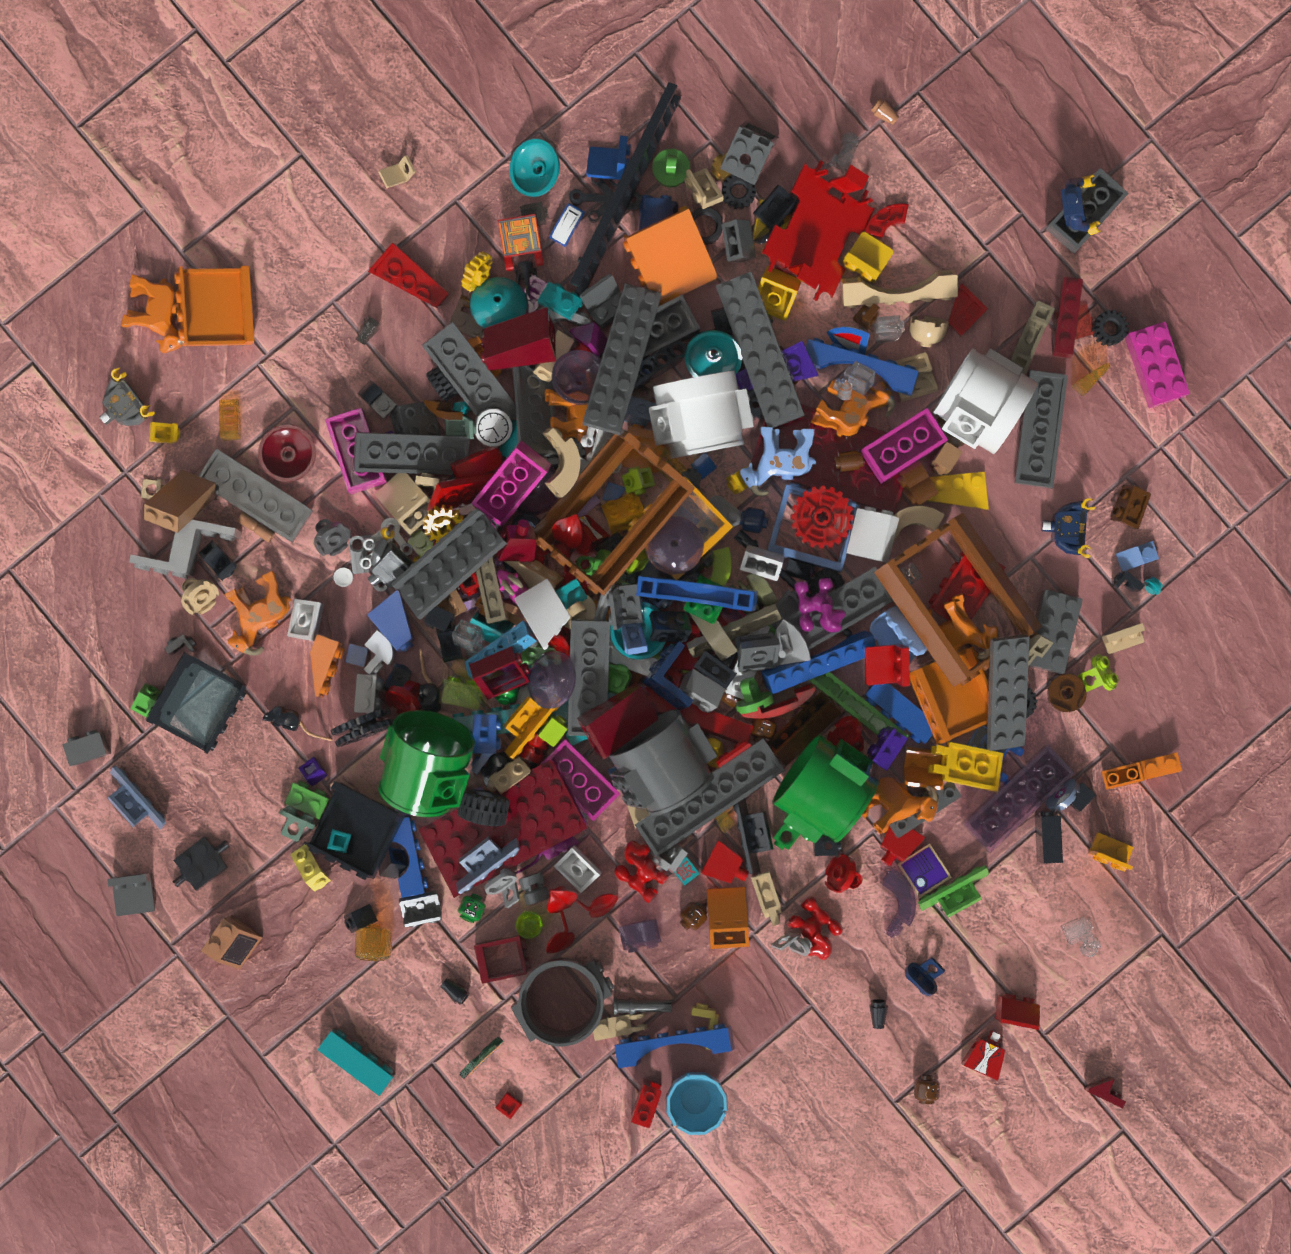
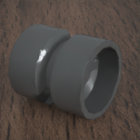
(536, 895)

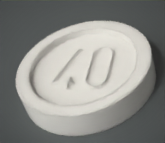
(343, 577)

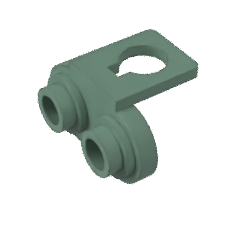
(304, 821)

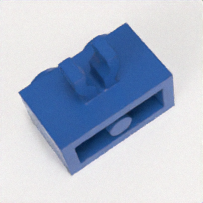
(485, 733)

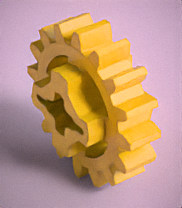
(476, 271)
(435, 520)

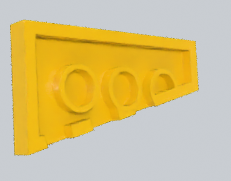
(962, 490)

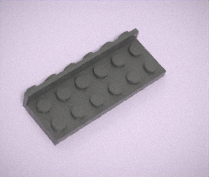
(449, 563)

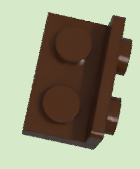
(1130, 506)

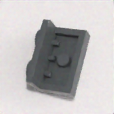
(421, 909)

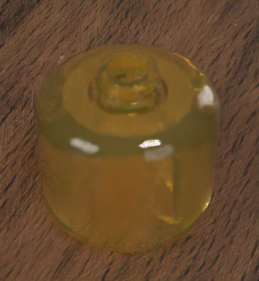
(373, 943)

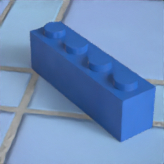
(900, 709)

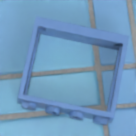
(795, 489)

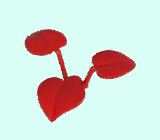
(569, 535)
(562, 899)

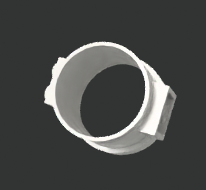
(985, 400)
(700, 414)

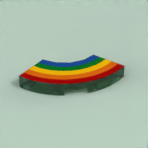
(476, 1062)

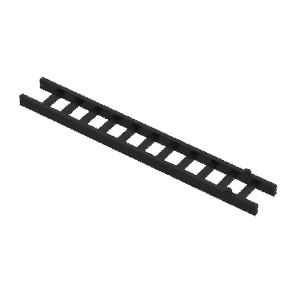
(626, 189)

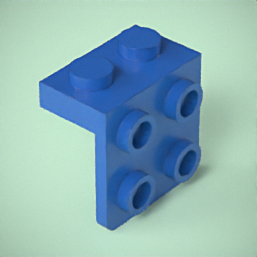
(608, 162)

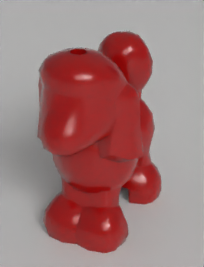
(646, 870)
(812, 926)

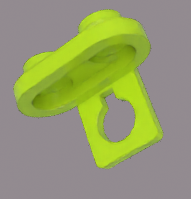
(1102, 672)

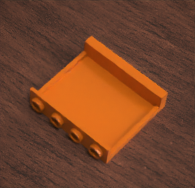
(670, 256)
(214, 306)
(949, 708)

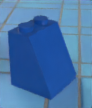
(394, 622)

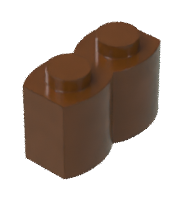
(917, 483)

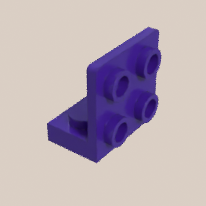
(886, 747)

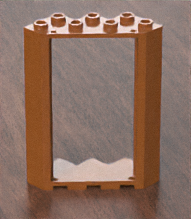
(642, 532)
(921, 619)

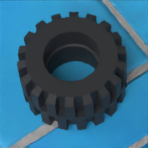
(484, 807)

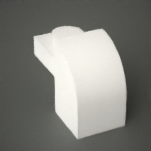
(384, 652)

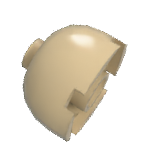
(928, 330)

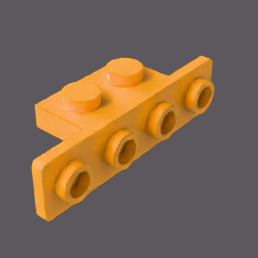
(524, 724)

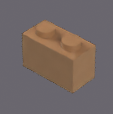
(945, 459)

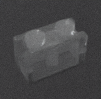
(888, 328)

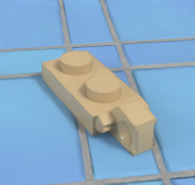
(767, 896)

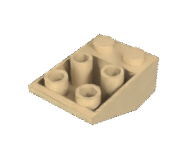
(404, 502)

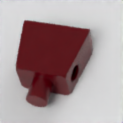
(520, 543)

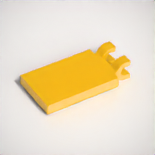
(968, 765)

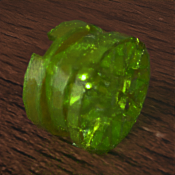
(529, 924)

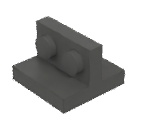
(757, 652)

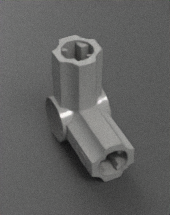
(356, 555)

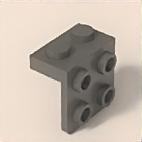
(624, 605)

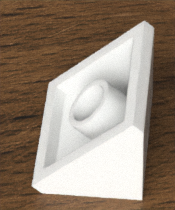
(305, 619)
(578, 869)

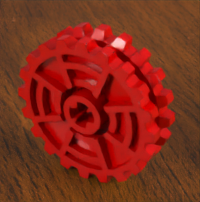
(815, 503)

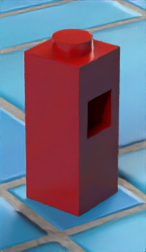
(477, 463)

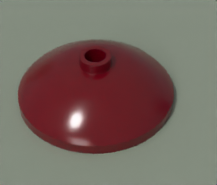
(275, 446)

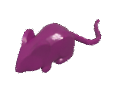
(553, 851)

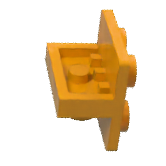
(622, 512)

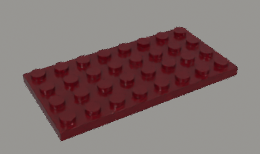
(858, 484)
(538, 816)

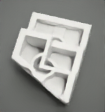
(543, 611)

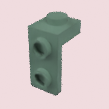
(460, 427)

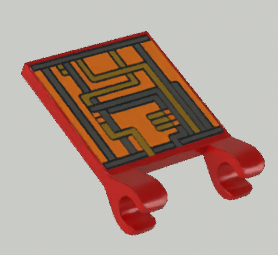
(520, 237)

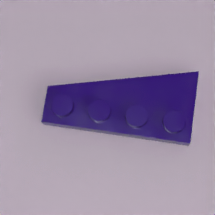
(797, 361)

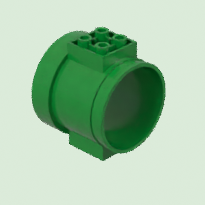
(425, 763)
(826, 790)

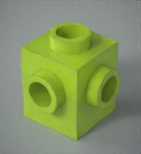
(634, 480)

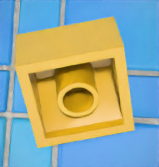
(778, 292)

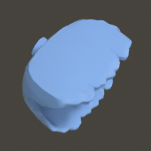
(894, 628)

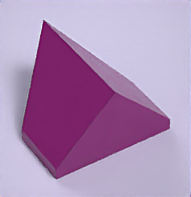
(591, 337)

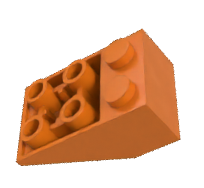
(323, 660)
(727, 918)

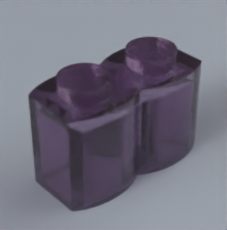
(640, 934)

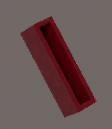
(1067, 317)

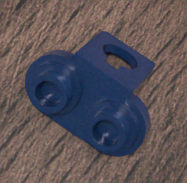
(922, 977)

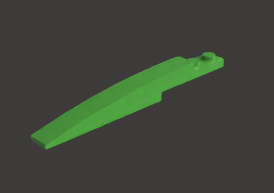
(850, 701)

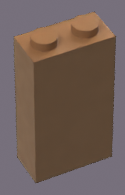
(179, 501)

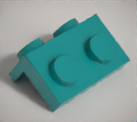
(560, 300)

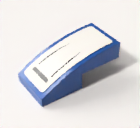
(567, 224)

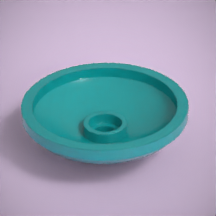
(526, 167)
(487, 311)
(702, 362)
(653, 647)

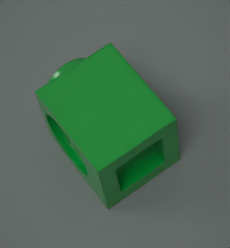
(781, 844)

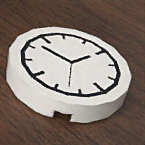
(493, 427)

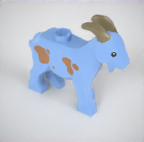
(779, 461)

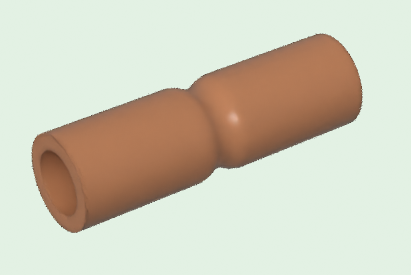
(253, 525)

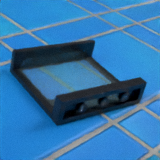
(196, 702)

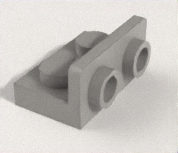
(670, 858)

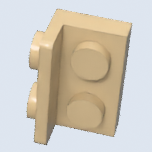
(1124, 638)

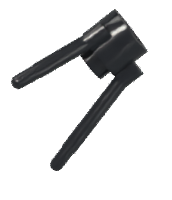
(525, 271)

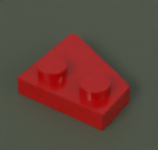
(965, 311)

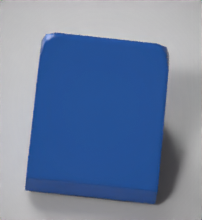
(704, 465)

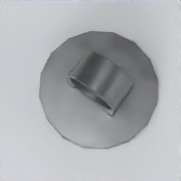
(331, 537)

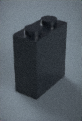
(1048, 838)

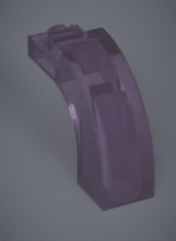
(906, 901)

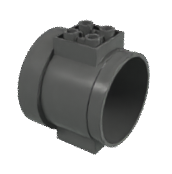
(663, 765)
(536, 1030)

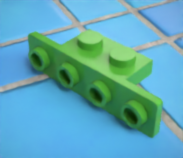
(957, 894)

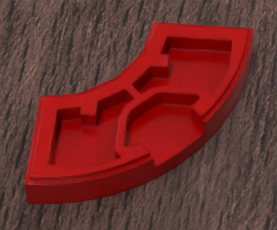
(885, 218)

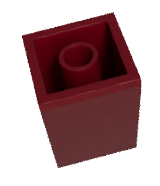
(520, 341)
(618, 720)

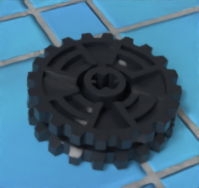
(362, 727)

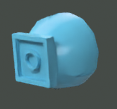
(696, 1103)

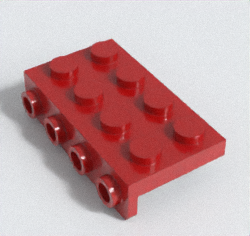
(961, 580)

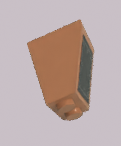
(231, 943)

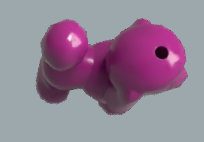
(822, 602)

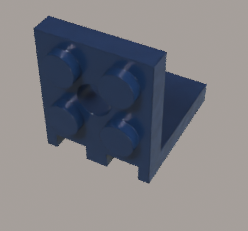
(662, 686)

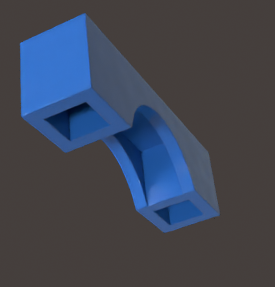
(412, 881)

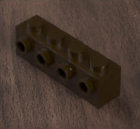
(803, 728)

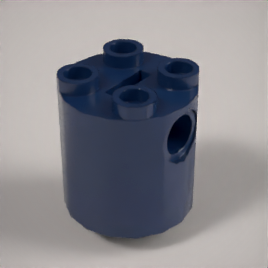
(655, 209)

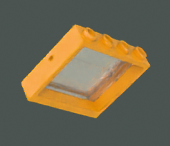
(703, 515)

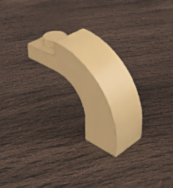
(568, 466)
(918, 515)

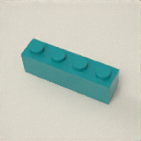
(356, 1062)

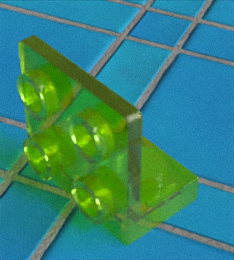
(461, 694)

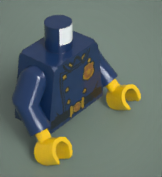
(1074, 205)
(1070, 527)

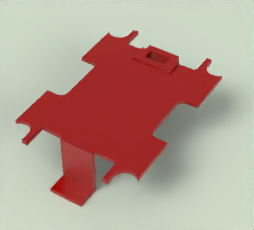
(820, 227)

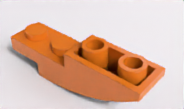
(1141, 770)

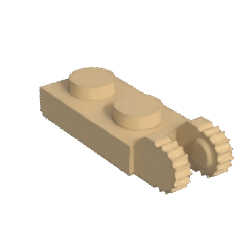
(618, 1026)

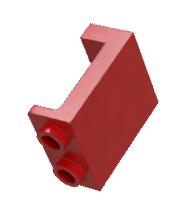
(646, 1103)

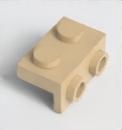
(703, 188)
(427, 481)
(508, 776)

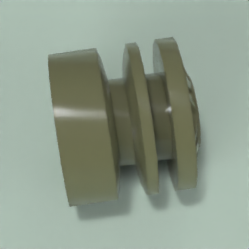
(765, 594)

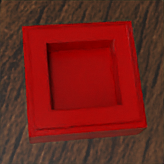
(508, 1105)

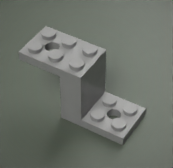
(185, 549)

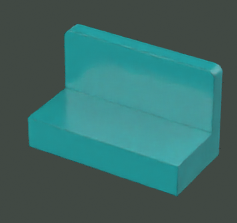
(571, 593)

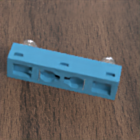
(518, 637)

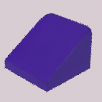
(312, 771)

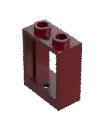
(504, 682)
(482, 963)

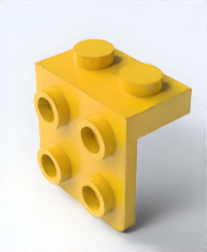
(868, 257)

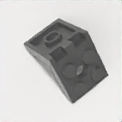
(755, 143)

